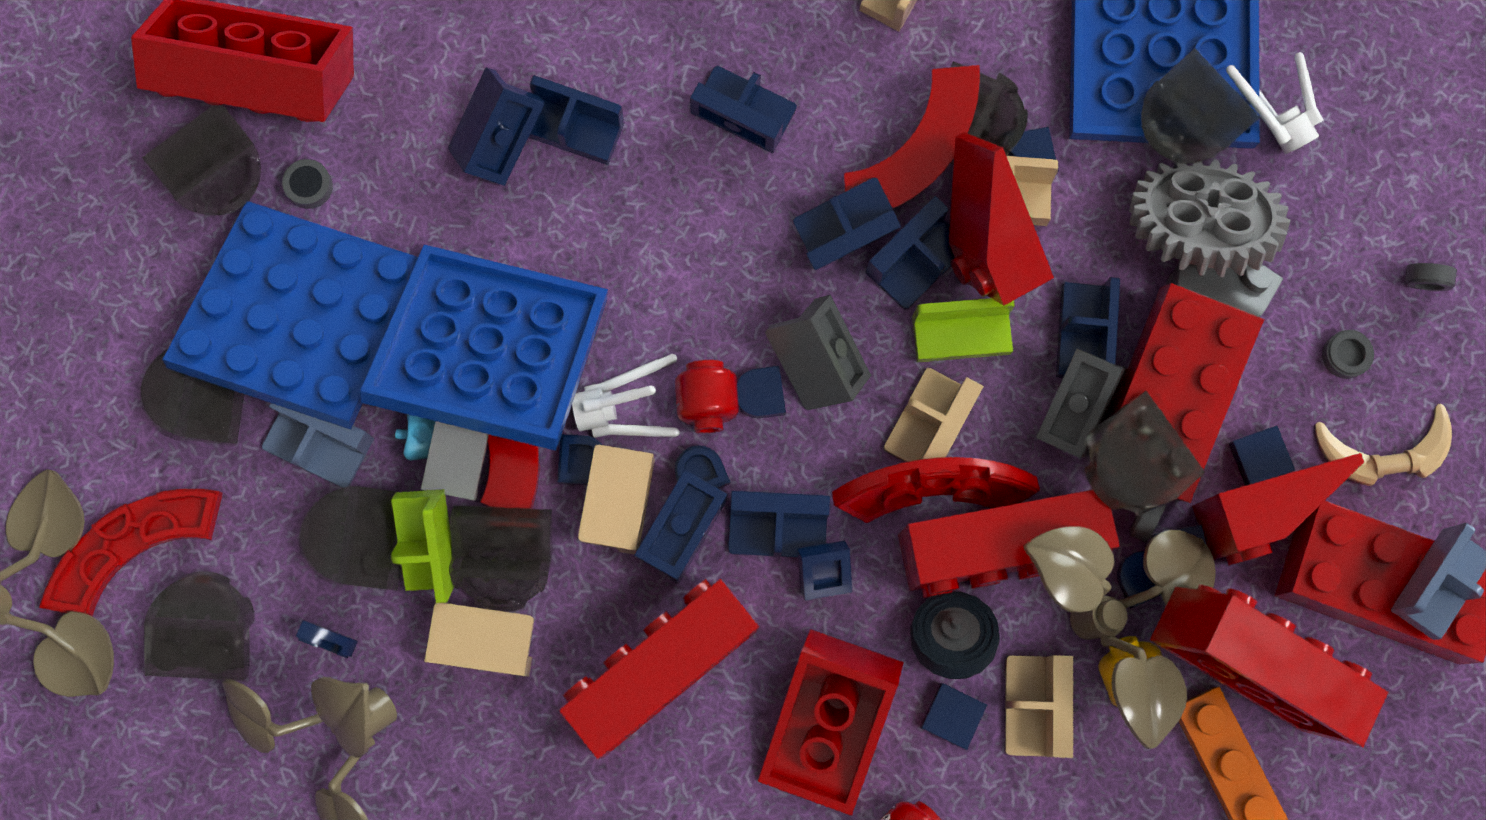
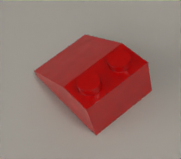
(991, 225)
(1249, 518)
(831, 722)

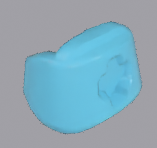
(417, 437)

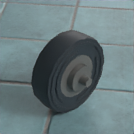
(954, 635)

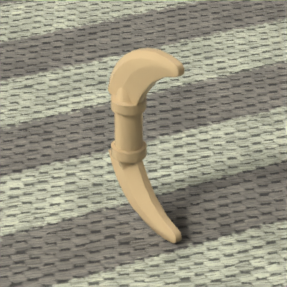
(1420, 460)

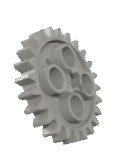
(1209, 217)

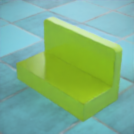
(962, 330)

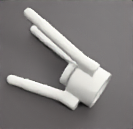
(1290, 127)
(597, 404)

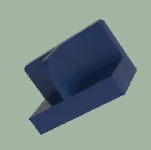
(743, 108)
(576, 121)
(494, 128)
(846, 223)
(914, 256)
(1088, 321)
(776, 523)
(682, 526)

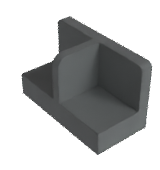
(819, 355)
(1081, 402)

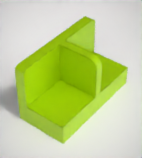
(423, 541)

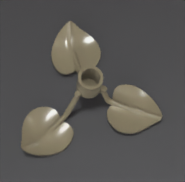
(1074, 574)
(78, 652)
(345, 707)

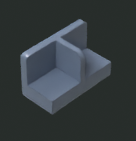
(317, 445)
(1443, 582)

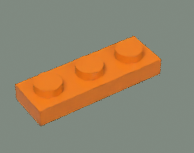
(1228, 759)

